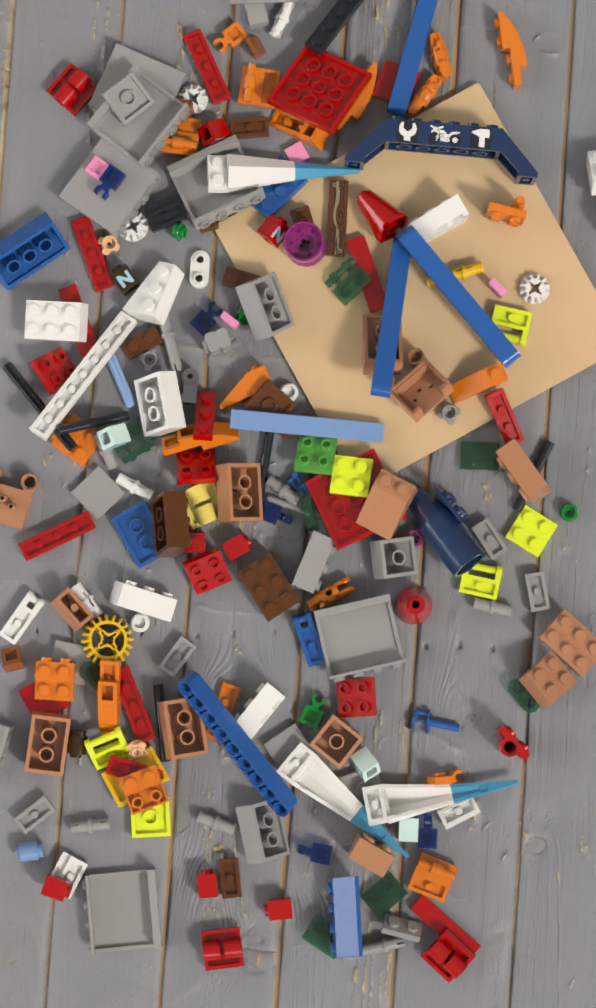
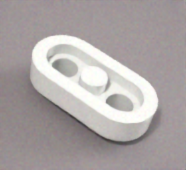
(199, 269)

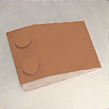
(371, 331)
(386, 504)

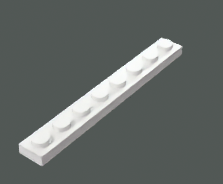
(83, 376)

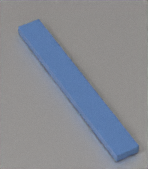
(306, 425)

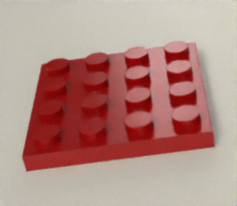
(319, 89)
(342, 511)

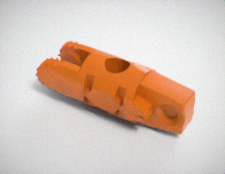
(439, 55)
(424, 95)
(322, 598)

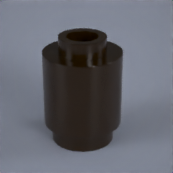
(76, 743)

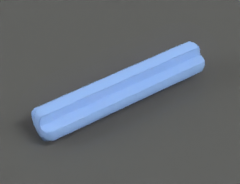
(121, 382)

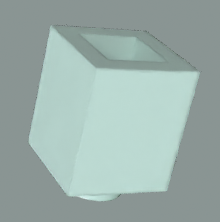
(113, 436)
(365, 763)
(408, 829)

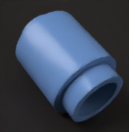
(30, 851)

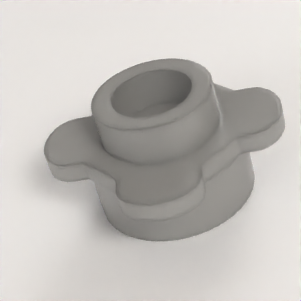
(150, 354)
(454, 412)

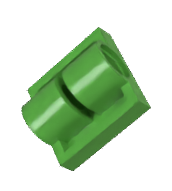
(315, 454)

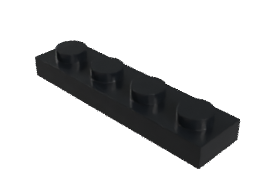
(332, 25)

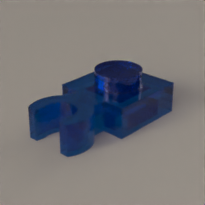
(110, 179)
(204, 320)

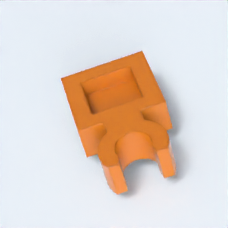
(232, 36)

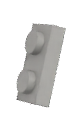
(489, 539)
(537, 591)
(177, 656)
(35, 814)
(402, 928)

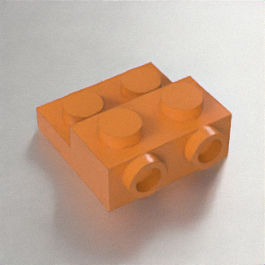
(84, 439)
(55, 679)

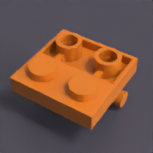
(257, 86)
(185, 140)
(512, 215)
(144, 789)
(432, 877)

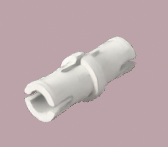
(281, 19)
(134, 486)
(87, 599)

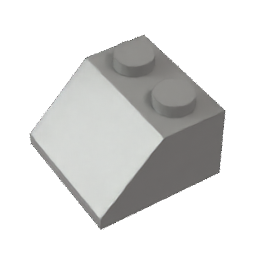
(393, 557)

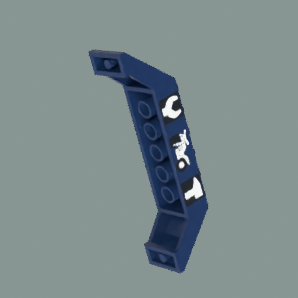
(444, 139)

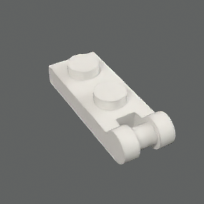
(22, 618)

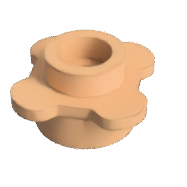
(108, 239)
(137, 749)

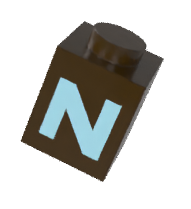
(124, 279)

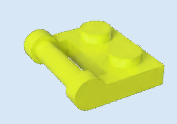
(513, 319)
(481, 586)
(102, 755)

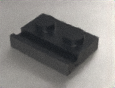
(165, 212)

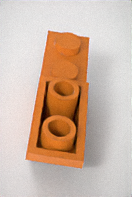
(510, 43)
(363, 100)
(184, 438)
(109, 695)

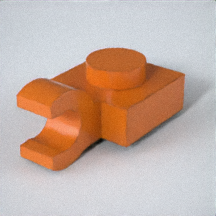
(440, 778)

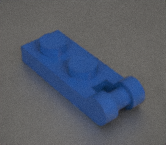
(309, 639)

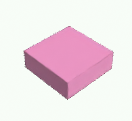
(297, 153)
(96, 167)
(497, 288)
(229, 320)

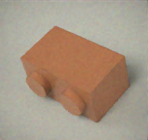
(72, 609)

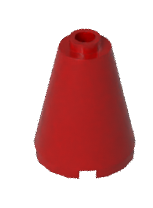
(381, 215)
(404, 608)

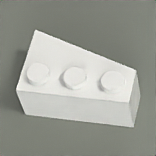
(440, 219)
(156, 294)
(143, 600)
(259, 709)

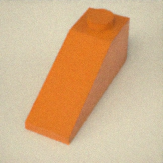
(298, 129)
(478, 382)
(246, 387)

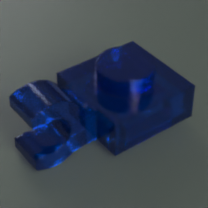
(272, 513)
(427, 835)
(318, 853)

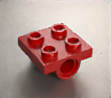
(72, 89)
(53, 369)
(196, 467)
(207, 571)
(356, 697)
(518, 747)
(222, 948)
(448, 956)

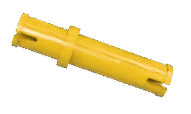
(461, 272)

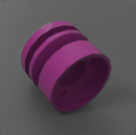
(299, 234)

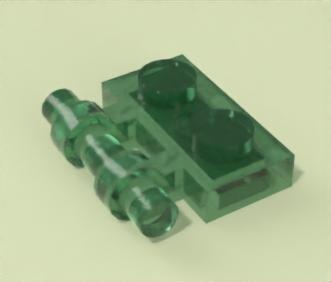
(352, 284)
(136, 433)

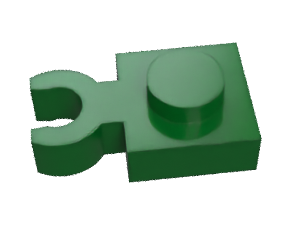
(312, 714)

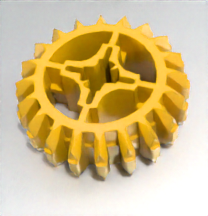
(113, 648)

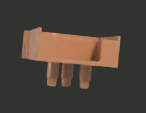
(421, 388)
(19, 499)

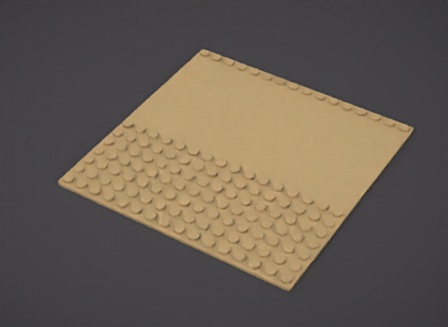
(328, 336)

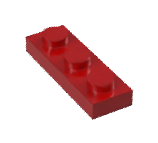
(205, 416)
(504, 416)

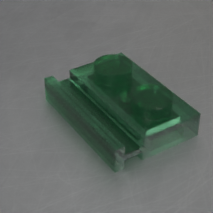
(479, 456)
(384, 894)
(318, 935)

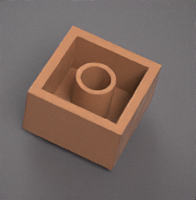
(547, 680)
(336, 741)

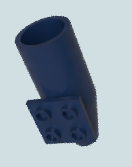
(440, 525)

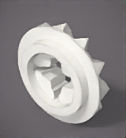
(202, 99)
(142, 229)
(534, 298)

